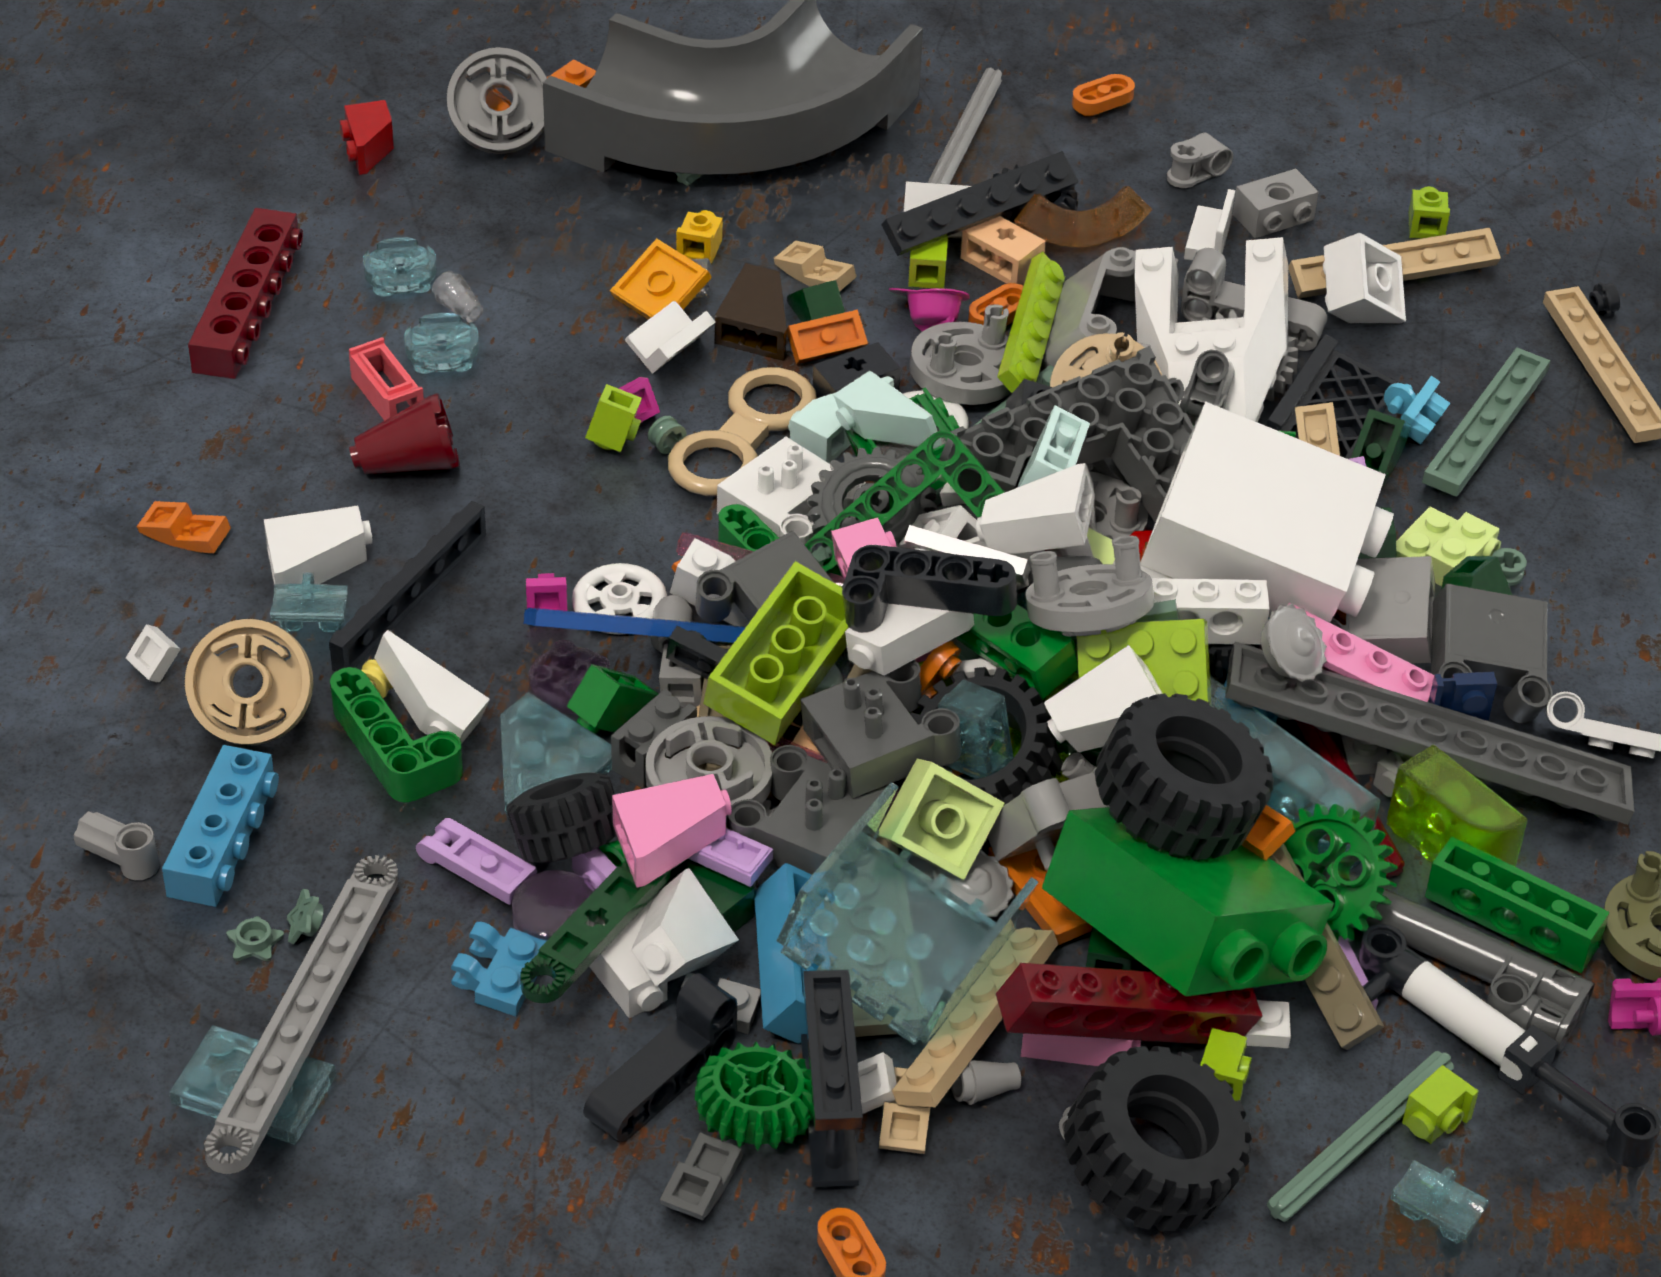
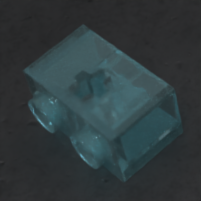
(983, 729)

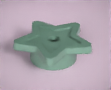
(305, 916)
(254, 929)

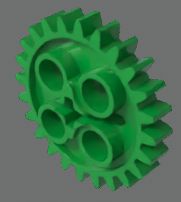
(1353, 899)

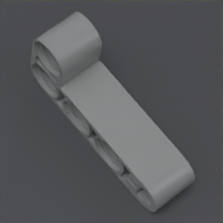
(1208, 293)

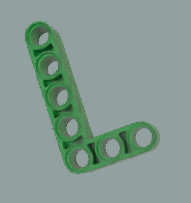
(904, 494)

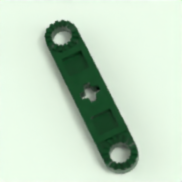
(577, 943)

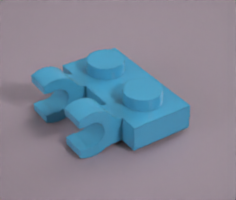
(500, 983)

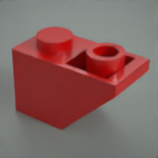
(367, 133)

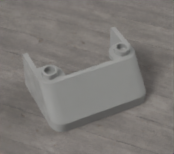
(1075, 318)

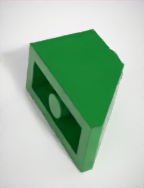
(608, 699)

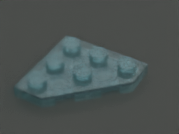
(545, 746)

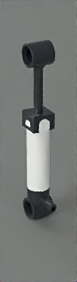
(1520, 1054)

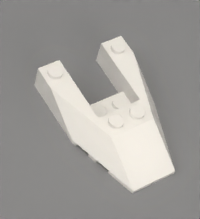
(1250, 342)

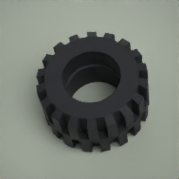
(563, 817)

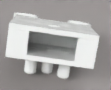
(778, 488)

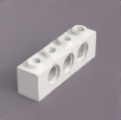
(1231, 607)

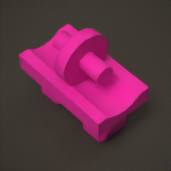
(1635, 1005)

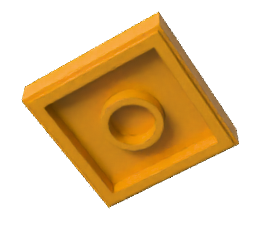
(659, 279)

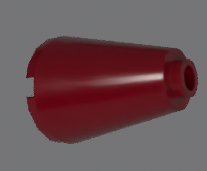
(408, 441)

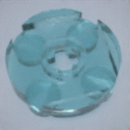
(388, 279)
(455, 354)

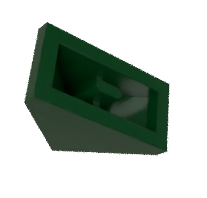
(816, 301)

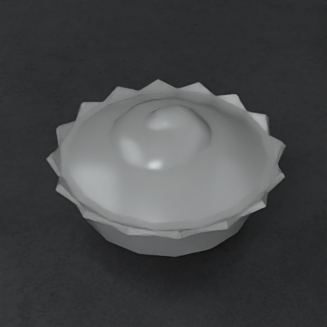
(1293, 643)
(984, 881)

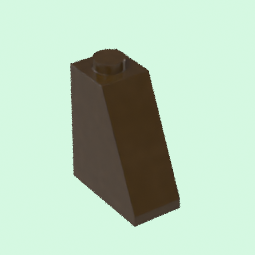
(753, 314)

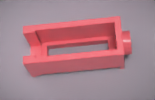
(365, 364)

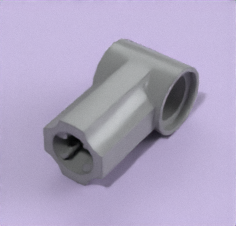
(126, 845)

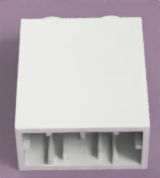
(1270, 511)

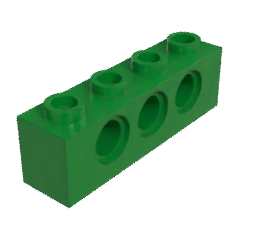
(1023, 648)
(1516, 904)

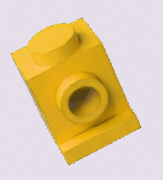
(701, 228)

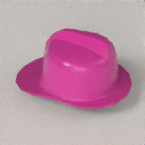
(933, 305)

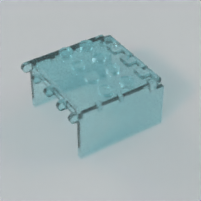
(895, 930)

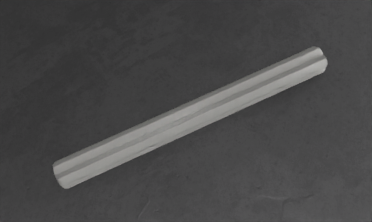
(966, 127)

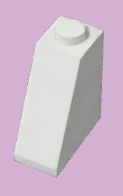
(1040, 514)
(316, 543)
(904, 636)
(1092, 704)
(681, 931)
(624, 974)

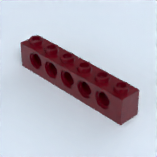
(245, 293)
(1118, 1005)

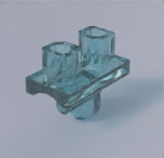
(309, 603)
(1440, 1200)

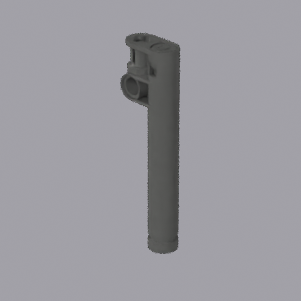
(1521, 984)

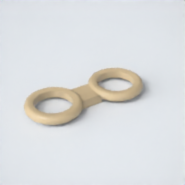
(742, 431)

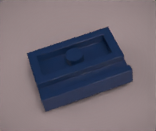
(1465, 693)

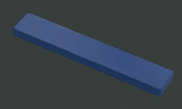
(627, 624)

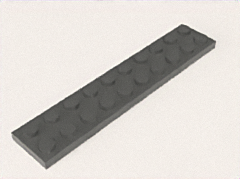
(1412, 725)

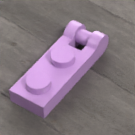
(475, 859)

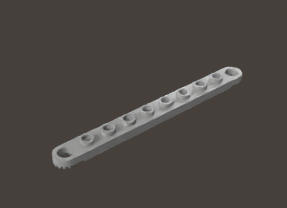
(300, 1016)

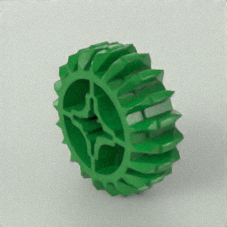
(755, 1095)

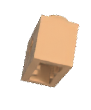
(1001, 249)

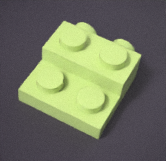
(1447, 540)

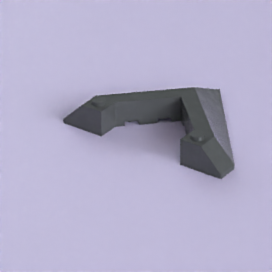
(1130, 419)

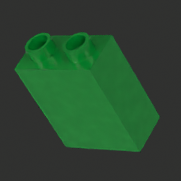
(1185, 919)

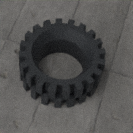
(1027, 715)

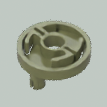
(1640, 893)

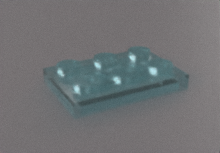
(218, 1065)

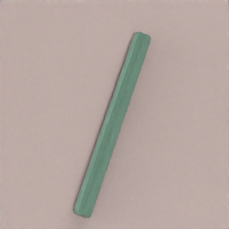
(1352, 1142)

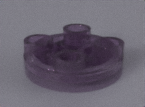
(560, 671)
(548, 901)

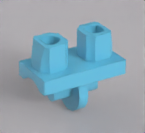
(1402, 400)

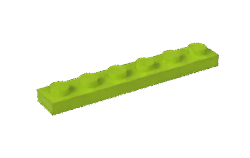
(1032, 322)

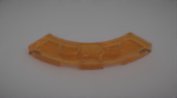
(1084, 227)

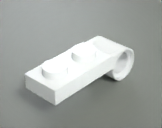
(1604, 734)

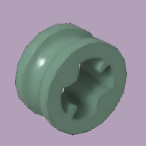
(666, 433)
(1514, 560)

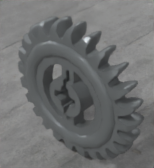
(835, 484)

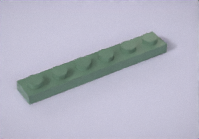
(1486, 422)

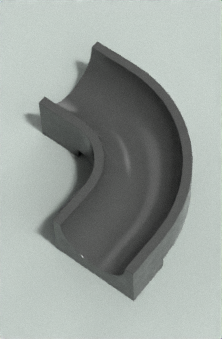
(729, 101)

